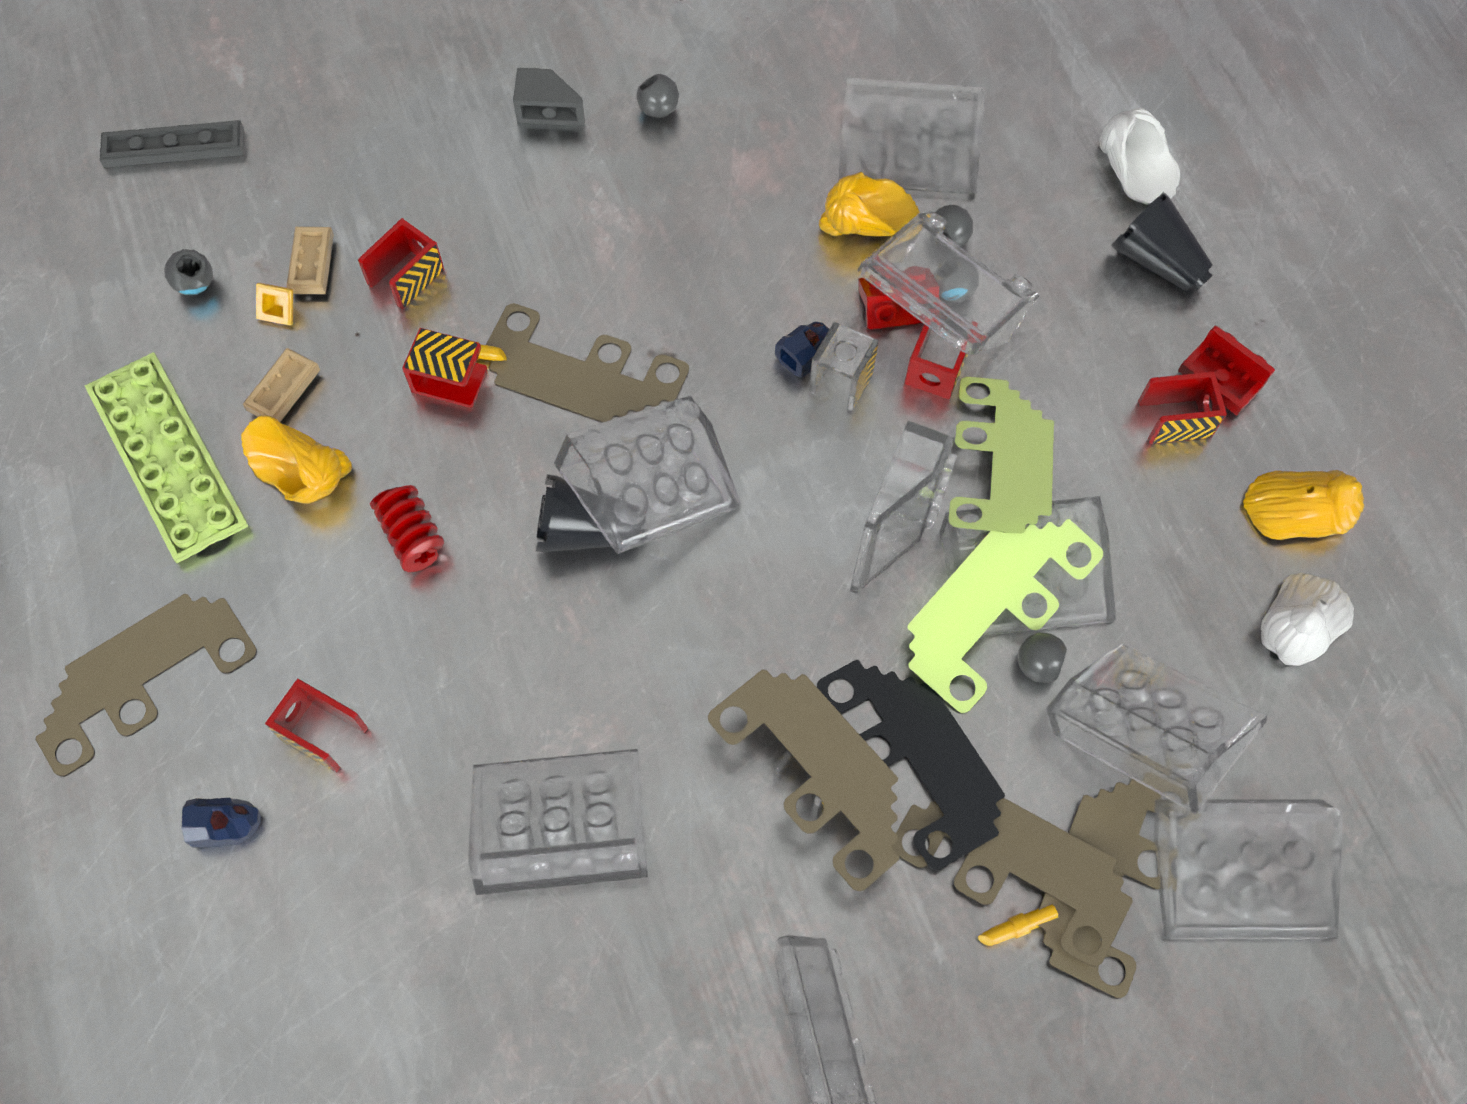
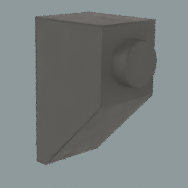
(546, 99)

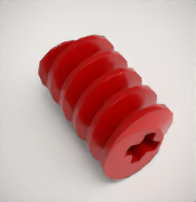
(408, 527)

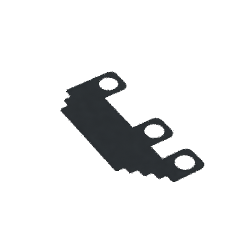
(938, 749)

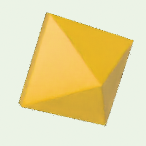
(274, 303)

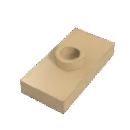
(310, 260)
(282, 385)

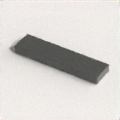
(172, 143)

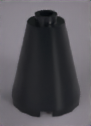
(1165, 245)
(565, 521)

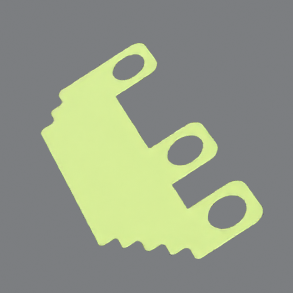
(1020, 460)
(985, 584)

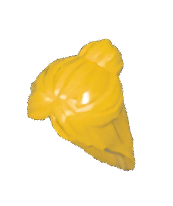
(866, 207)
(292, 460)
(1304, 503)

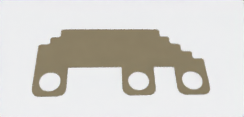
(573, 384)
(121, 665)
(840, 763)
(1113, 827)
(1046, 860)

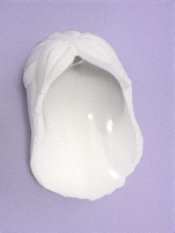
(1140, 155)
(1306, 618)

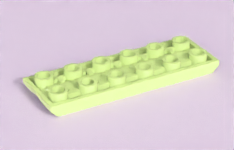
(166, 457)

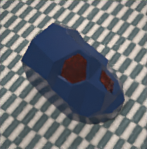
(799, 347)
(218, 821)

